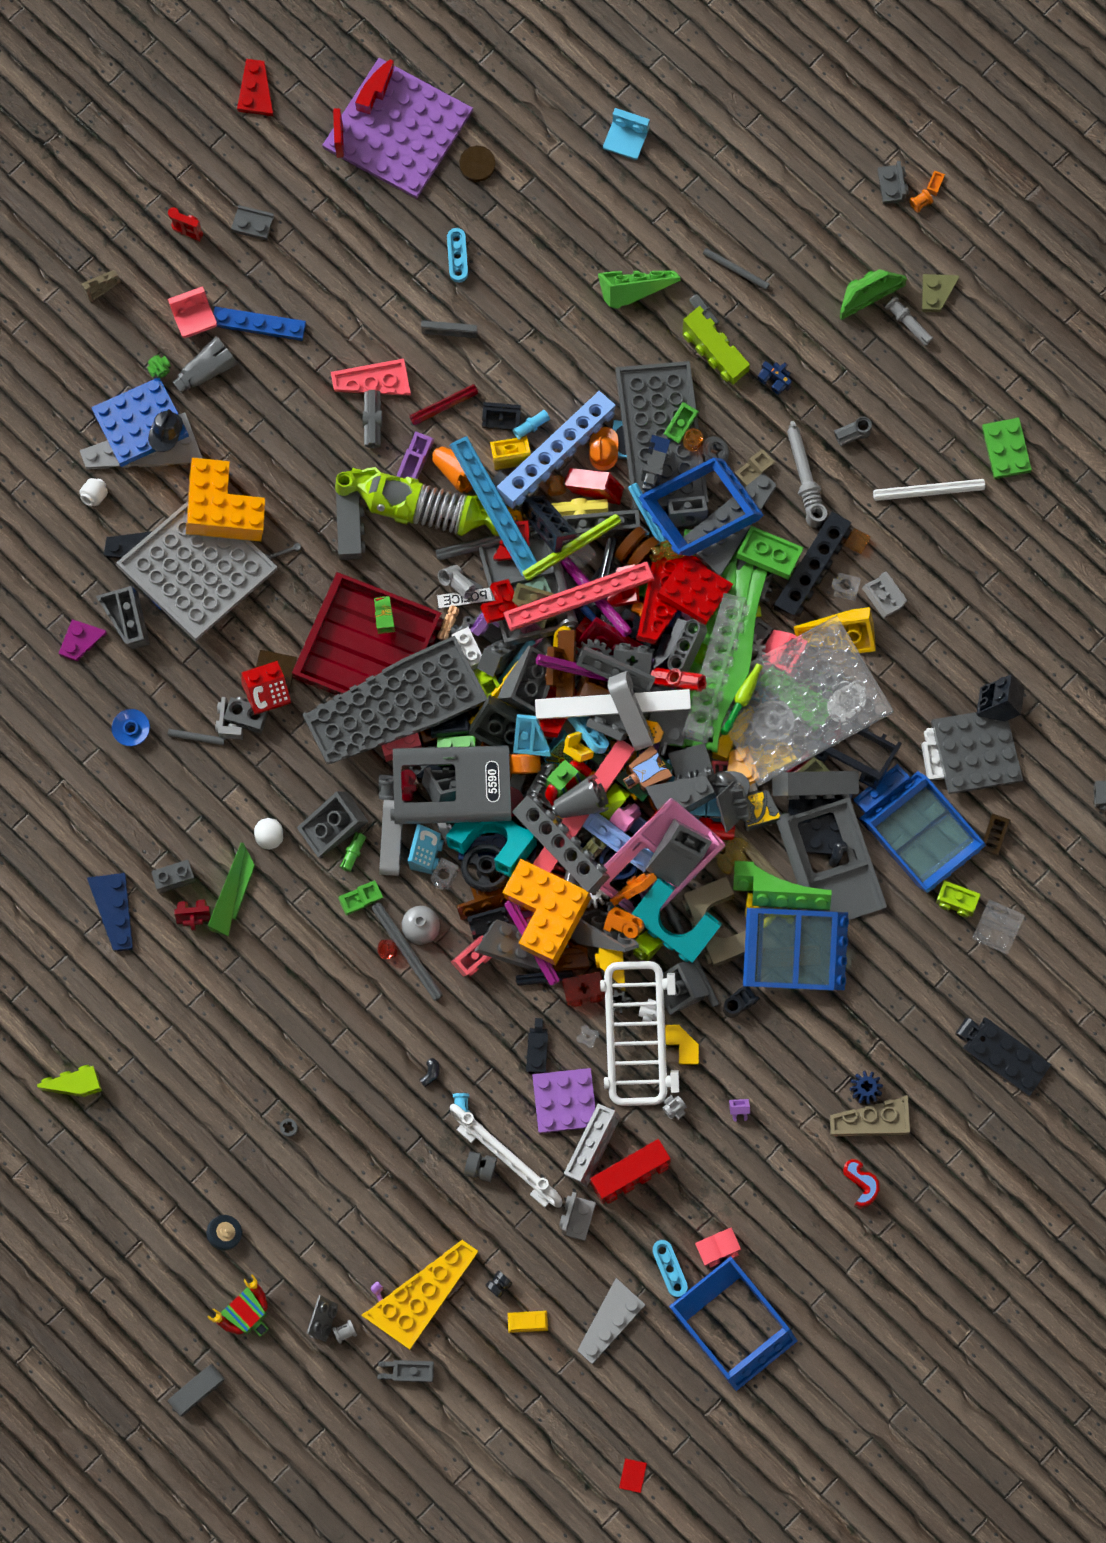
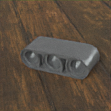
(687, 636)
(196, 1390)

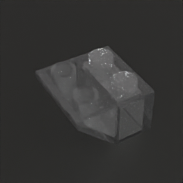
(998, 927)

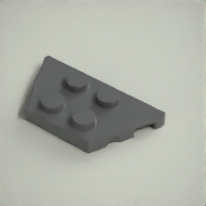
(503, 944)

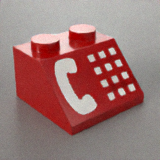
(265, 687)

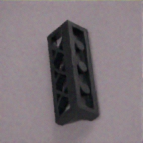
(542, 522)

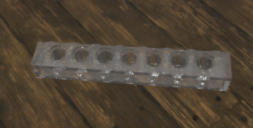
(729, 606)

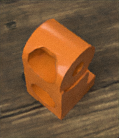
(623, 922)

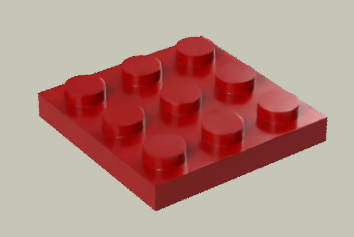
(694, 590)

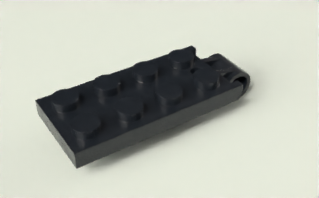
(1003, 1054)

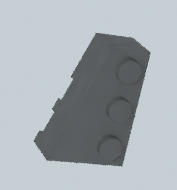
(126, 613)
(687, 792)

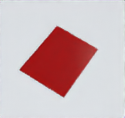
(632, 1475)

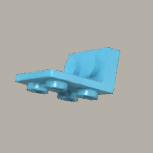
(627, 134)

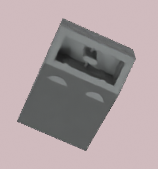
(678, 853)

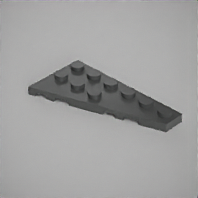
(719, 555)

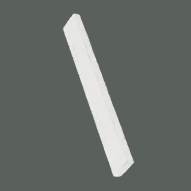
(604, 704)

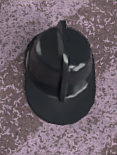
(165, 431)

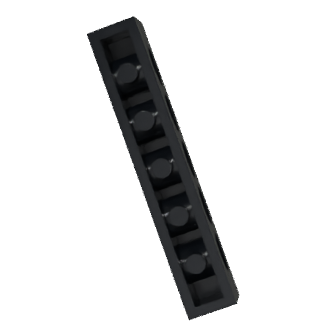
(833, 524)

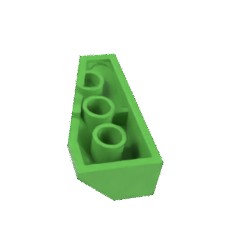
(625, 289)

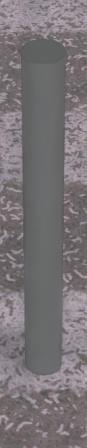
(735, 268)

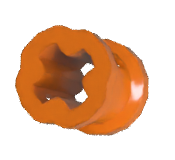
(921, 200)

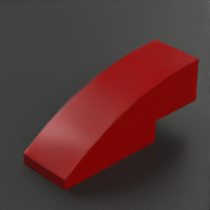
(375, 87)

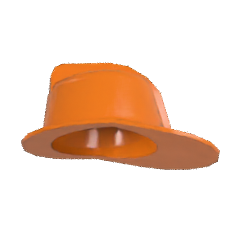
(604, 449)

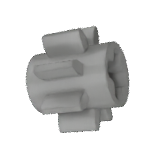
(674, 1107)

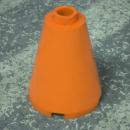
(450, 467)

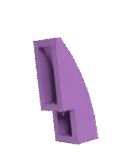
(415, 456)

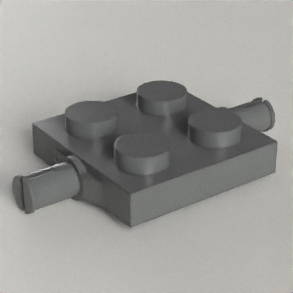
(673, 725)

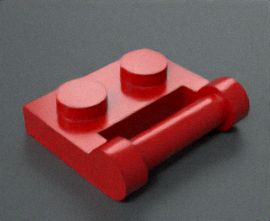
(185, 224)

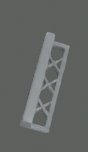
(592, 1144)

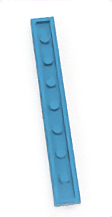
(493, 504)

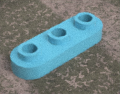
(457, 248)
(594, 739)
(669, 1259)

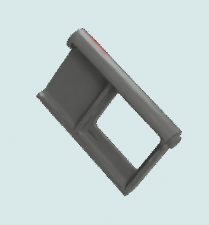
(507, 569)
(852, 884)

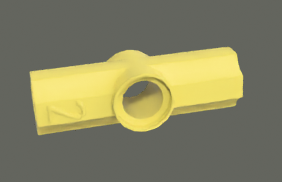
(581, 506)

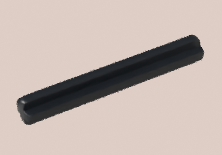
(608, 559)

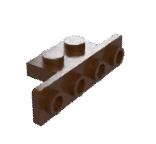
(566, 650)
(483, 901)

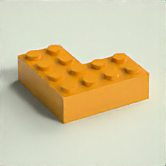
(215, 511)
(555, 906)

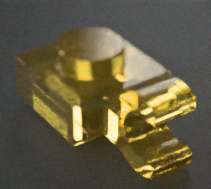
(664, 550)

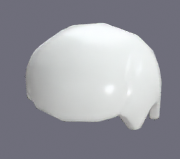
(268, 833)

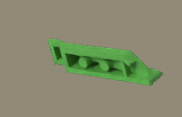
(232, 892)

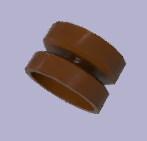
(637, 547)

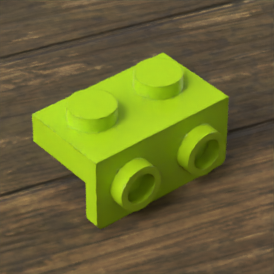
(957, 899)

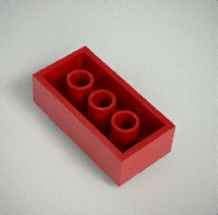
(630, 1171)

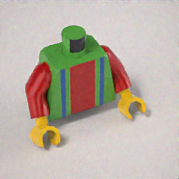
(565, 778)
(245, 1311)

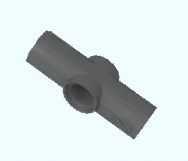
(372, 419)

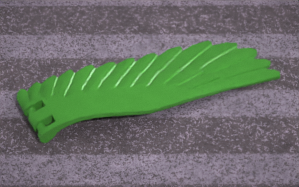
(746, 584)

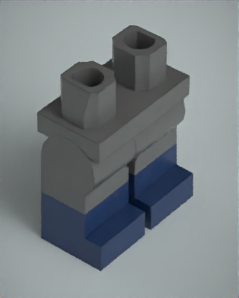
(653, 469)

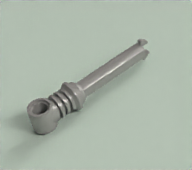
(809, 489)

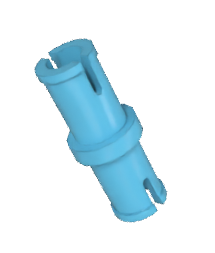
(531, 424)

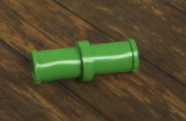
(353, 852)

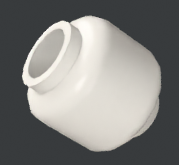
(93, 492)

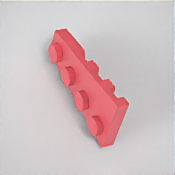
(385, 377)

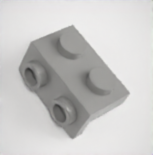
(885, 595)

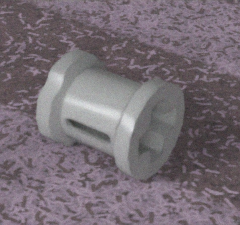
(344, 1331)

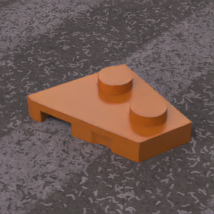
(634, 886)

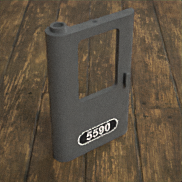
(481, 785)

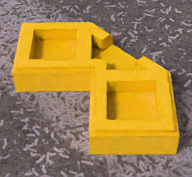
(687, 1045)

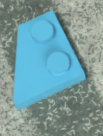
(530, 737)

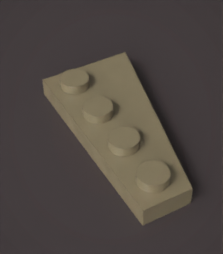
(873, 1120)

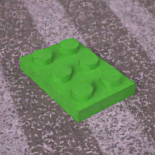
(1006, 448)
(769, 552)

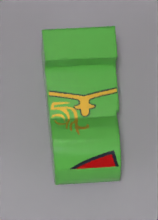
(384, 615)

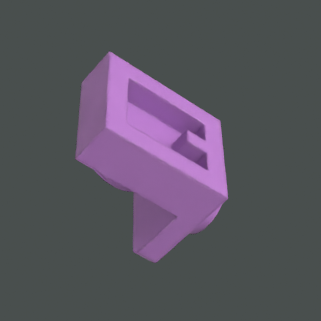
(480, 625)

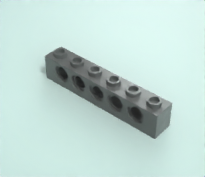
(526, 814)

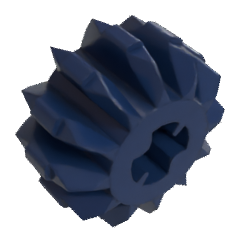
(870, 1083)

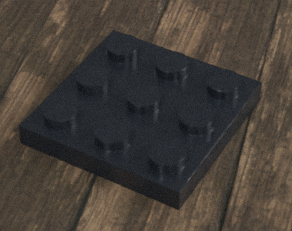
(817, 833)

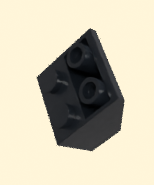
(1001, 699)

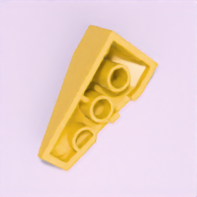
(857, 624)

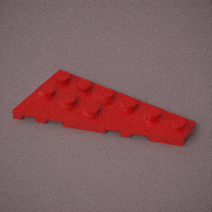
(656, 612)

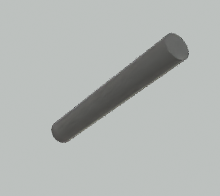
(196, 737)

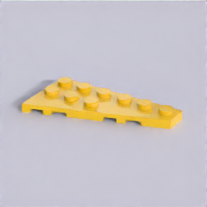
(414, 1303)

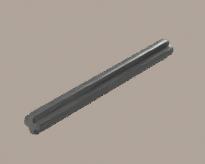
(472, 546)
(407, 951)

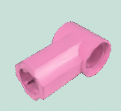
(625, 817)

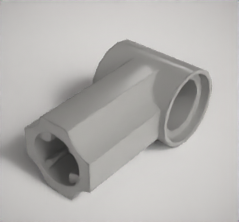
(454, 577)

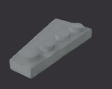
(612, 1318)

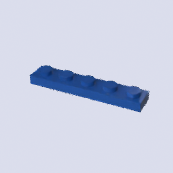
(259, 323)

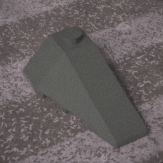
(591, 933)

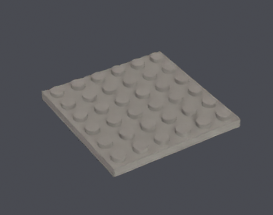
(195, 575)

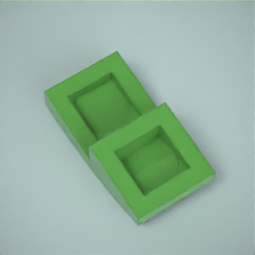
(360, 898)

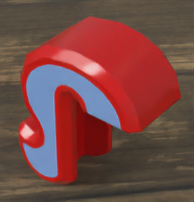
(865, 1180)

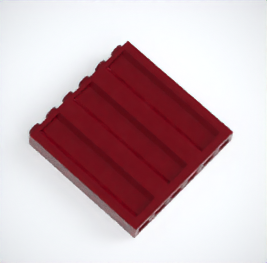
(345, 639)

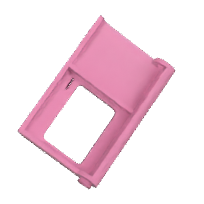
(649, 837)

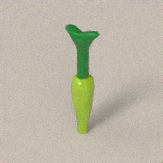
(742, 698)

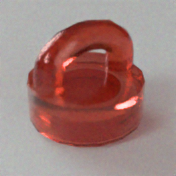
(387, 949)

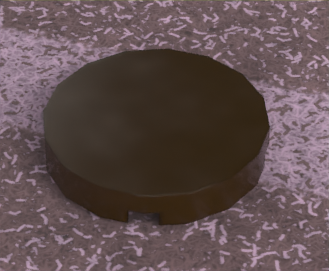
(477, 163)

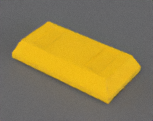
(527, 1321)

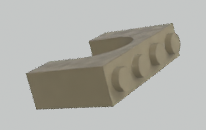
(698, 903)

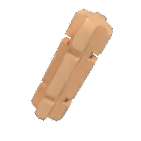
(448, 623)

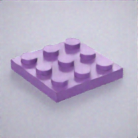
(563, 1100)

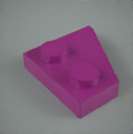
(79, 639)

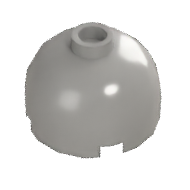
(420, 925)

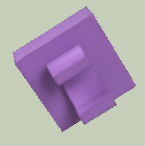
(739, 1107)

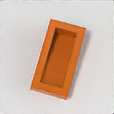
(935, 183)

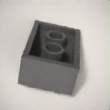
(525, 683)
(332, 823)

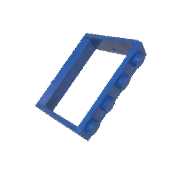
(668, 529)
(704, 1293)

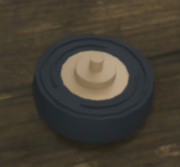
(224, 1232)

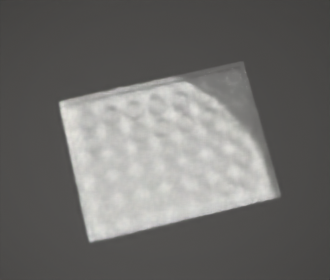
(806, 701)

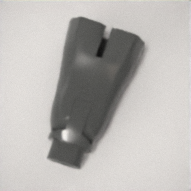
(207, 364)

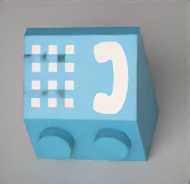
(425, 850)

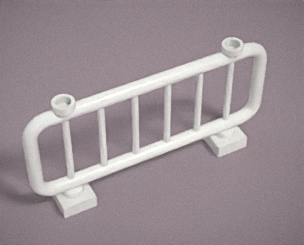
(661, 984)
(471, 1129)

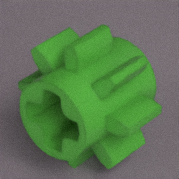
(158, 366)

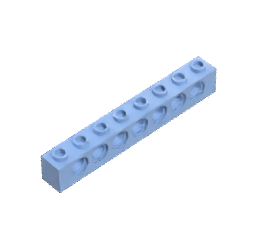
(597, 404)

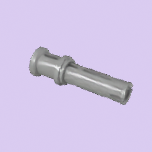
(903, 315)

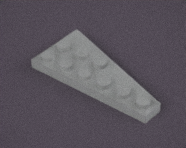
(102, 457)

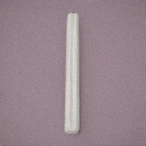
(929, 489)

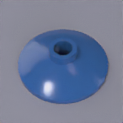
(127, 719)

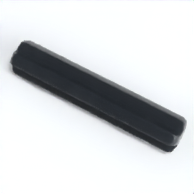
(537, 978)

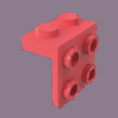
(192, 312)

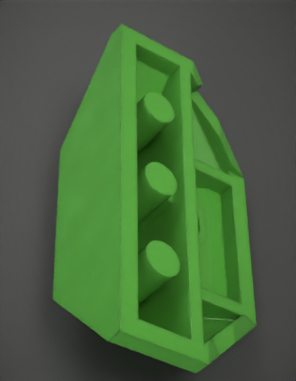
(869, 290)

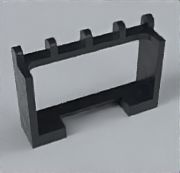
(868, 776)

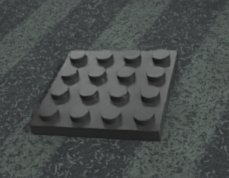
(975, 752)

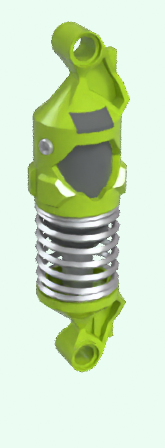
(413, 502)

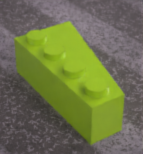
(714, 346)

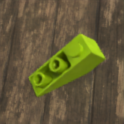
(79, 1083)

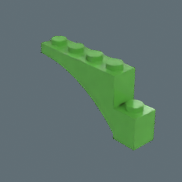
(775, 892)

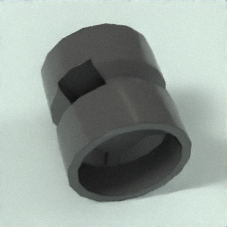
(473, 1165)

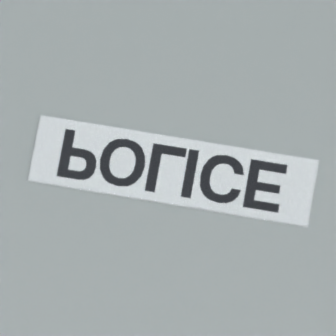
(455, 599)

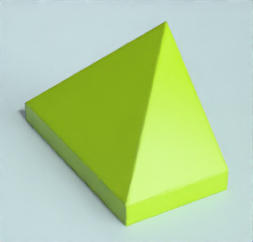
(616, 798)

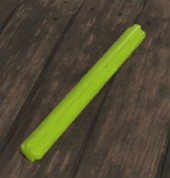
(572, 547)

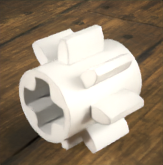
(648, 1012)

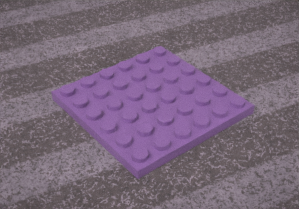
(403, 133)

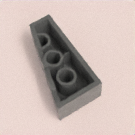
(816, 783)

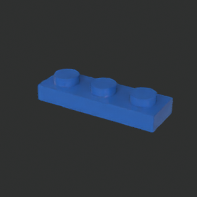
(891, 782)

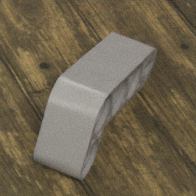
(622, 693)
(390, 842)

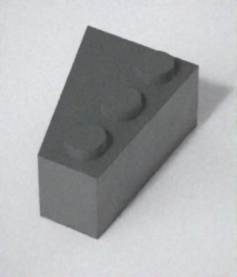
(440, 784)

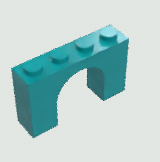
(518, 846)
(687, 944)

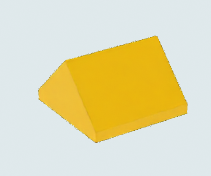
(510, 452)

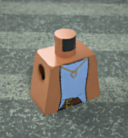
(647, 770)

